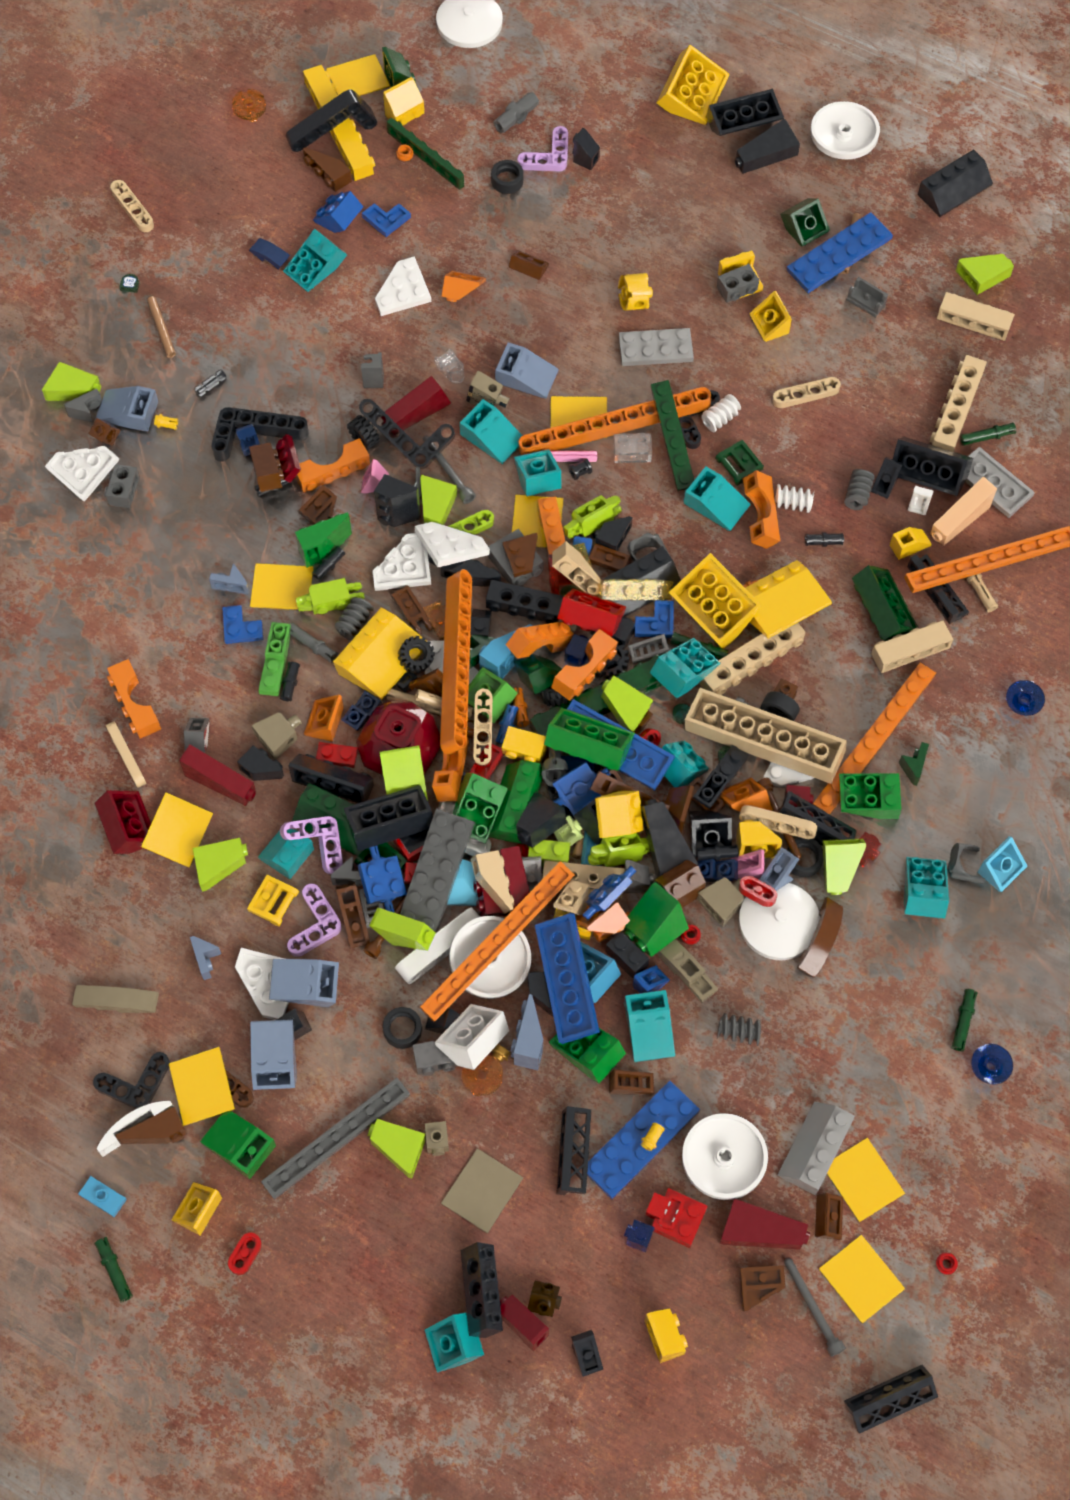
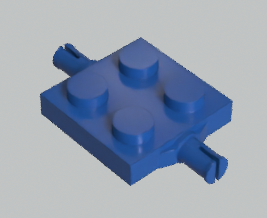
(575, 788)
(382, 879)
(611, 889)

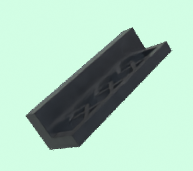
(937, 594)
(823, 832)
(565, 1151)
(890, 1394)

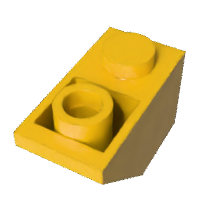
(909, 542)

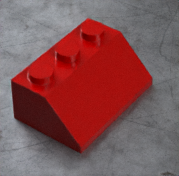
(590, 612)

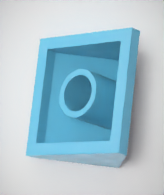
(1003, 865)

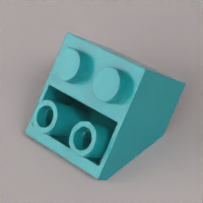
(685, 766)

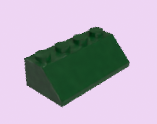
(884, 602)
(320, 803)

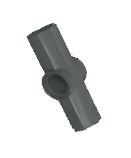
(516, 112)

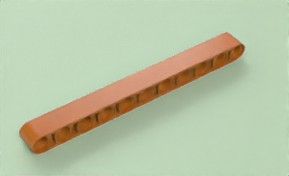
(608, 428)
(456, 662)

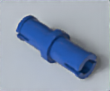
(508, 720)

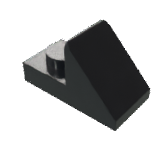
(887, 477)
(586, 1353)

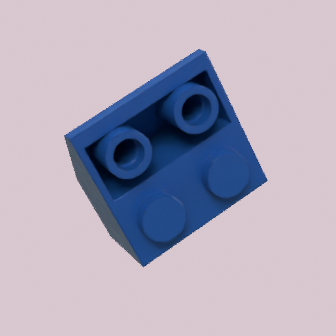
(338, 211)

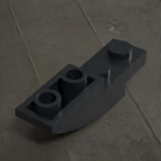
(480, 574)
(721, 777)

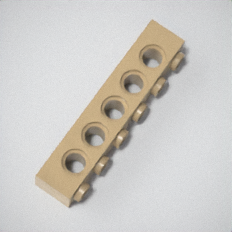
(974, 370)
(755, 648)

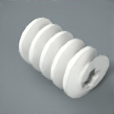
(721, 412)
(794, 498)

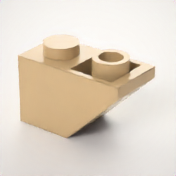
(573, 898)

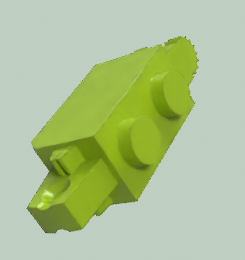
(592, 516)
(329, 596)
(618, 849)

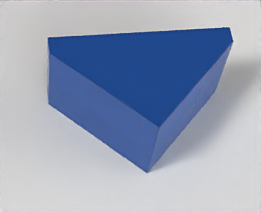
(650, 980)

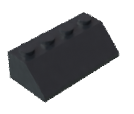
(744, 112)
(955, 183)
(932, 465)
(653, 566)
(334, 779)
(389, 817)

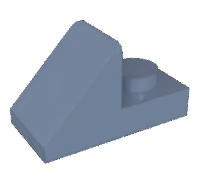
(232, 583)
(779, 869)
(203, 952)

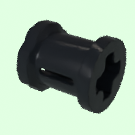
(580, 469)

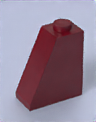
(523, 1322)

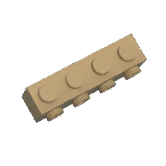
(975, 316)
(911, 646)
(585, 874)

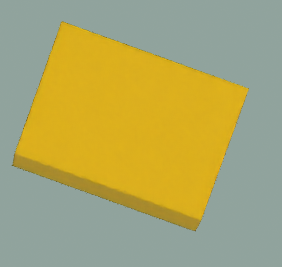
(771, 318)
(197, 1208)

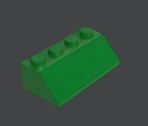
(589, 739)
(522, 780)

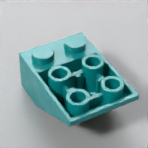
(314, 261)
(490, 431)
(716, 499)
(684, 667)
(926, 887)
(649, 1025)

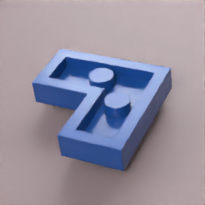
(386, 222)
(659, 624)
(238, 631)

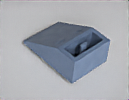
(525, 371)
(129, 407)
(304, 981)
(529, 1046)
(273, 1054)

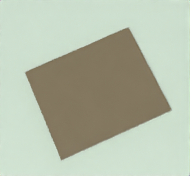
(482, 1190)

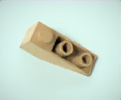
(576, 568)
(491, 876)

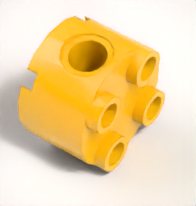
(634, 291)

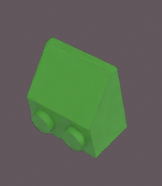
(500, 689)

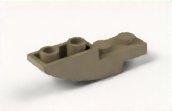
(688, 969)

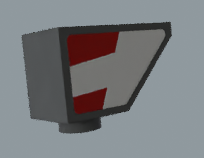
(197, 733)

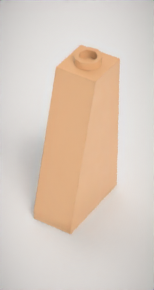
(964, 511)

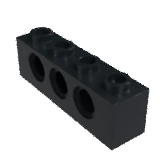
(518, 595)
(481, 1290)

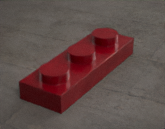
(288, 458)

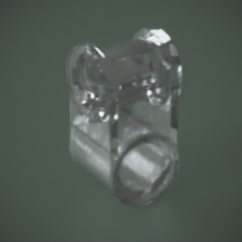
(450, 366)

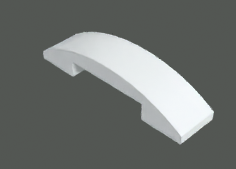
(110, 1142)

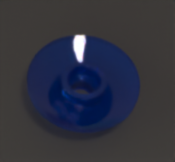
(1030, 692)
(998, 1057)

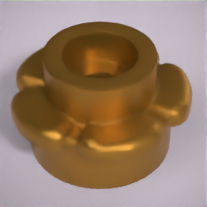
(500, 1053)

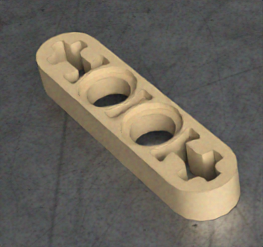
(131, 206)
(807, 394)
(483, 727)
(125, 754)
(778, 822)

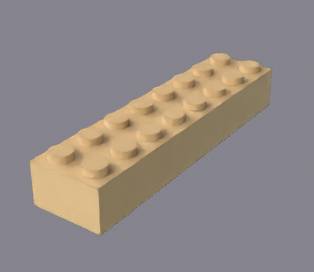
(765, 735)

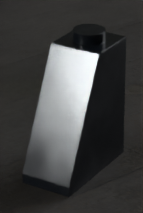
(539, 820)

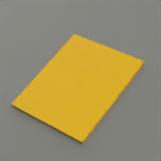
(360, 75)
(575, 408)
(527, 517)
(279, 585)
(177, 829)
(201, 1086)
(864, 1180)
(861, 1279)

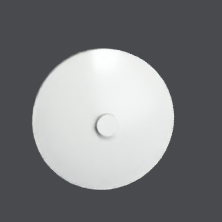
(469, 22)
(845, 130)
(782, 929)
(504, 972)
(724, 1156)

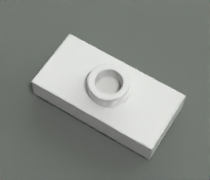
(920, 500)

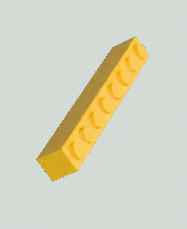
(345, 136)

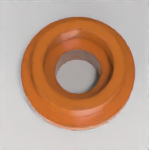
(404, 153)

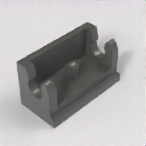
(867, 297)
(373, 372)

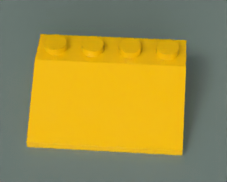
(692, 86)
(786, 598)
(716, 601)
(373, 654)

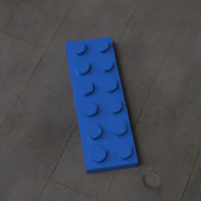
(839, 252)
(644, 759)
(567, 978)
(623, 1154)

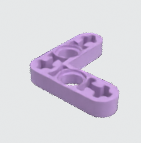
(551, 158)
(323, 834)
(323, 921)

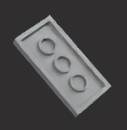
(656, 347)
(1010, 492)

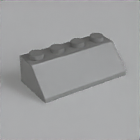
(816, 1146)

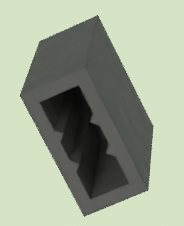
(500, 561)

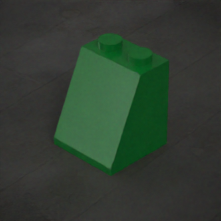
(655, 920)

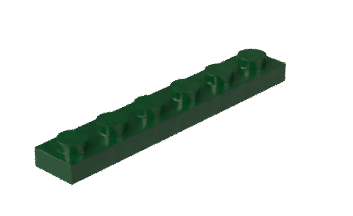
(425, 153)
(672, 434)

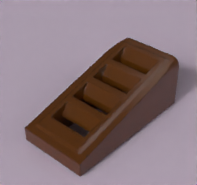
(623, 1089)

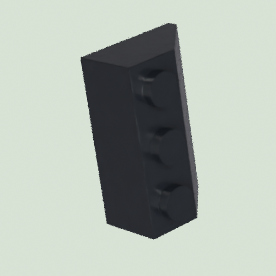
(396, 502)

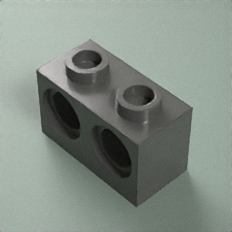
(737, 283)
(125, 486)

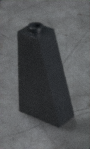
(768, 148)
(664, 838)

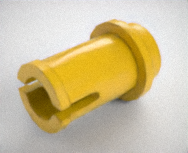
(167, 422)
(651, 1138)

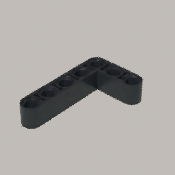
(330, 116)
(257, 418)
(403, 438)

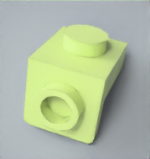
(569, 832)

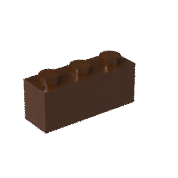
(266, 466)

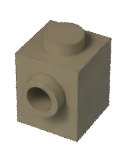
(436, 1138)

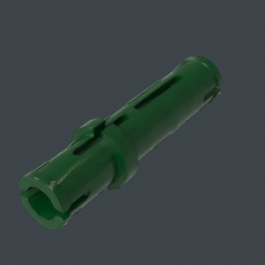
(986, 434)
(717, 652)
(966, 1011)
(116, 1276)

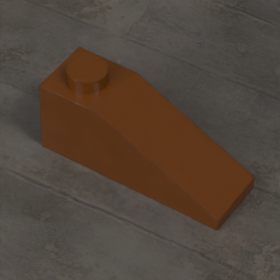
(352, 915)
(156, 1130)

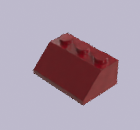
(123, 820)

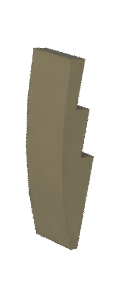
(115, 998)

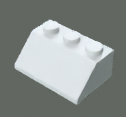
(473, 1035)

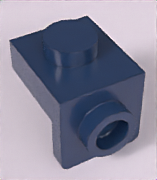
(247, 438)

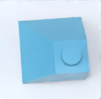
(463, 891)

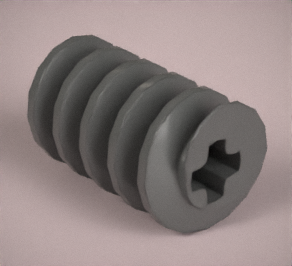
(859, 489)
(352, 617)
(739, 1029)

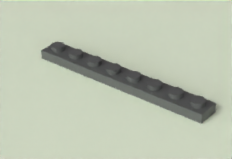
(335, 1138)

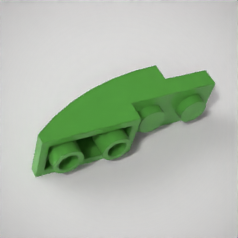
(275, 659)

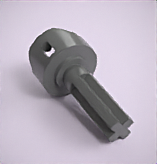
(554, 767)

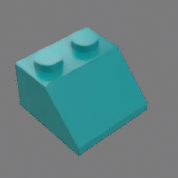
(538, 472)
(286, 855)
(451, 1343)

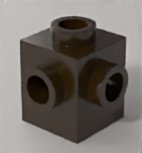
(544, 1298)

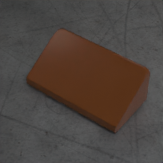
(528, 264)
(829, 1216)

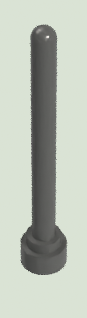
(466, 494)
(834, 1345)

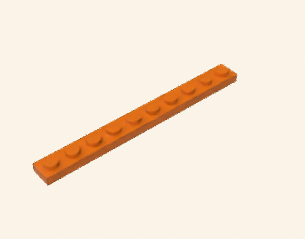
(988, 560)
(877, 734)
(496, 941)

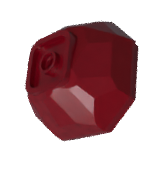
(416, 726)

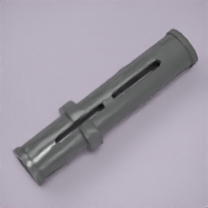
(317, 646)

